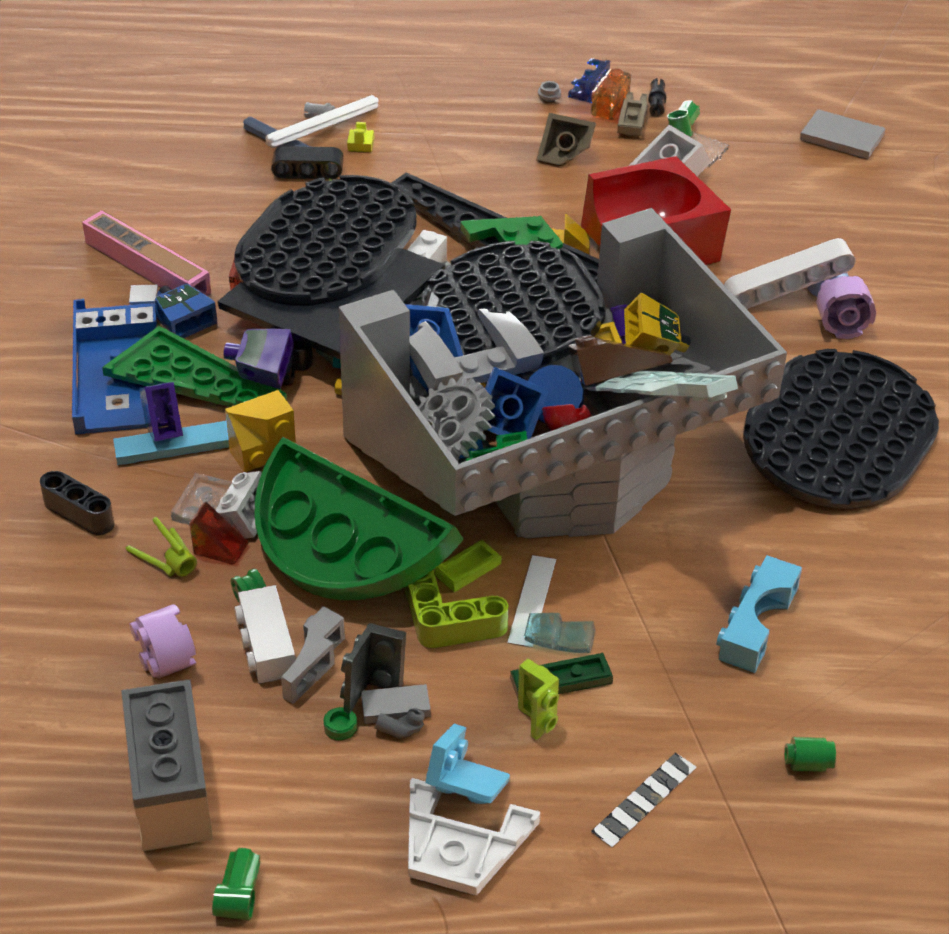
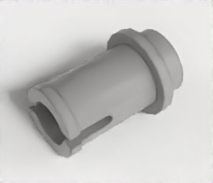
(316, 109)

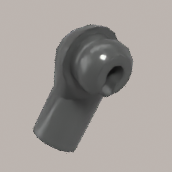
(403, 726)

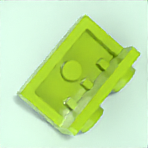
(538, 697)

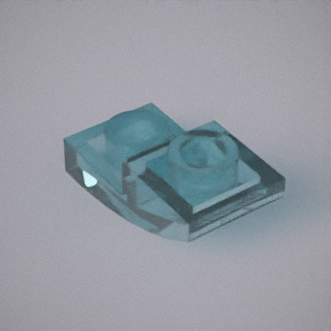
(552, 633)

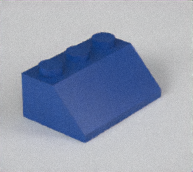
(442, 323)

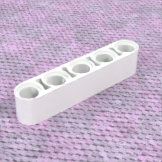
(791, 273)

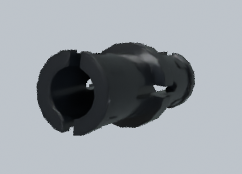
(657, 97)

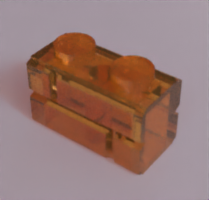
(610, 94)

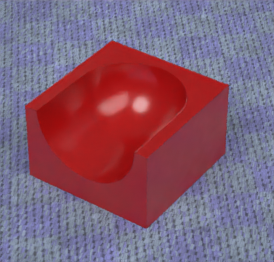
(671, 192)

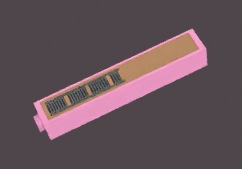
(143, 254)

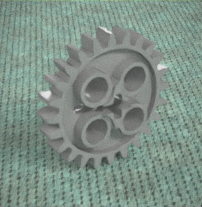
(458, 414)

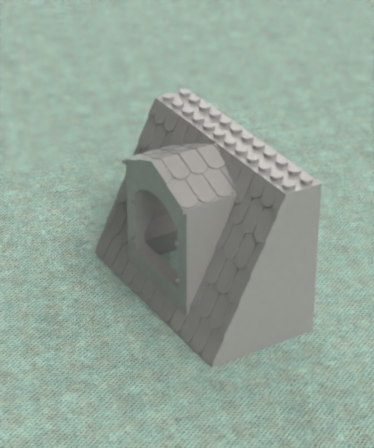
(591, 471)

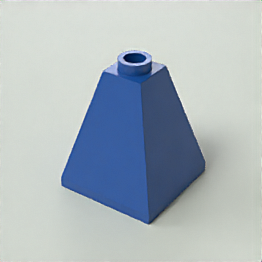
(515, 402)

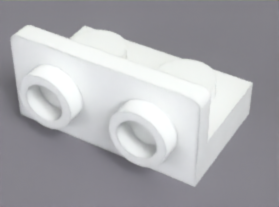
(240, 502)

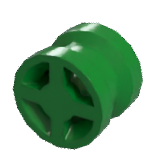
(250, 581)

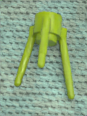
(178, 557)

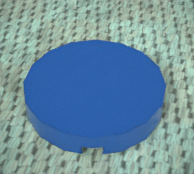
(562, 385)

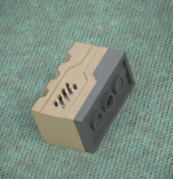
(166, 765)

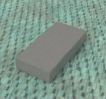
(394, 702)

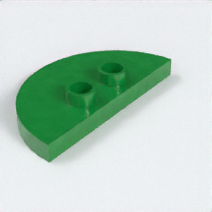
(342, 531)

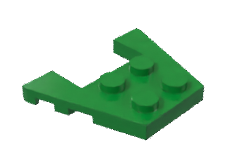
(516, 229)

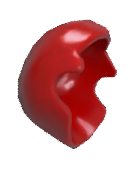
(563, 415)

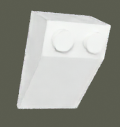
(675, 143)

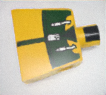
(653, 326)

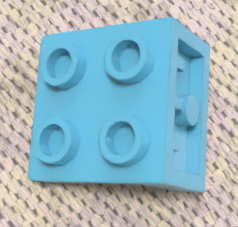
(455, 775)

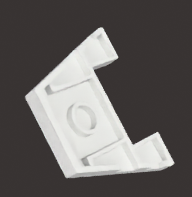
(457, 852)

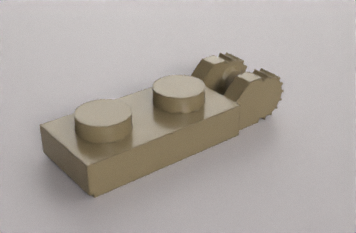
(632, 115)

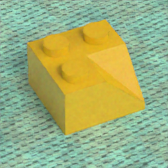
(258, 427)

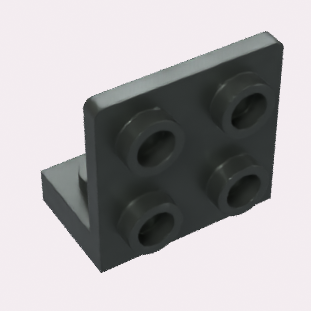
(374, 660)

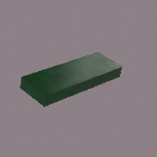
(575, 673)

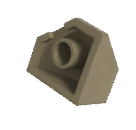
(564, 138)

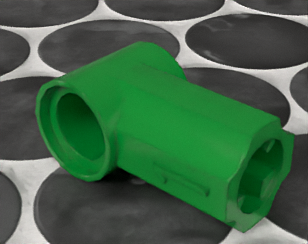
(684, 117)
(237, 893)

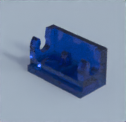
(584, 87)

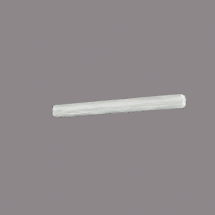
(321, 121)

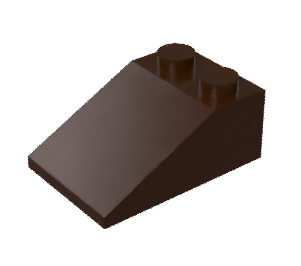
(605, 359)

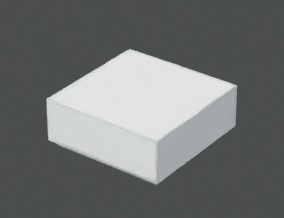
(143, 294)

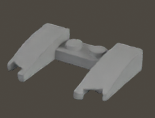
(515, 352)

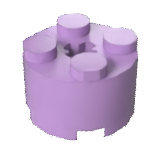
(845, 306)
(164, 642)

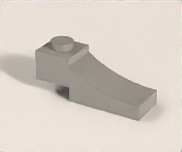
(321, 636)

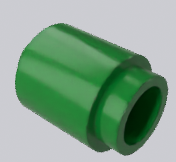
(810, 754)

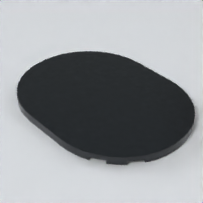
(325, 240)
(534, 282)
(842, 429)

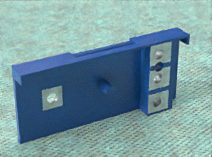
(98, 339)

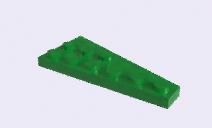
(195, 372)

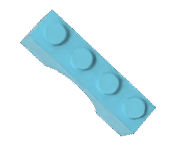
(746, 638)

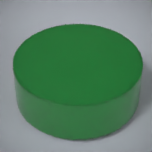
(339, 724)

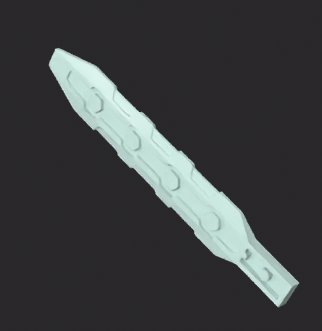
(693, 385)

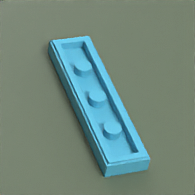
(194, 440)

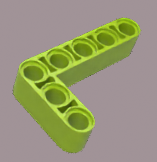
(453, 622)

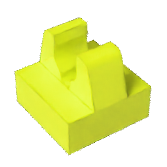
(360, 138)

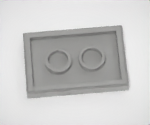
(842, 134)

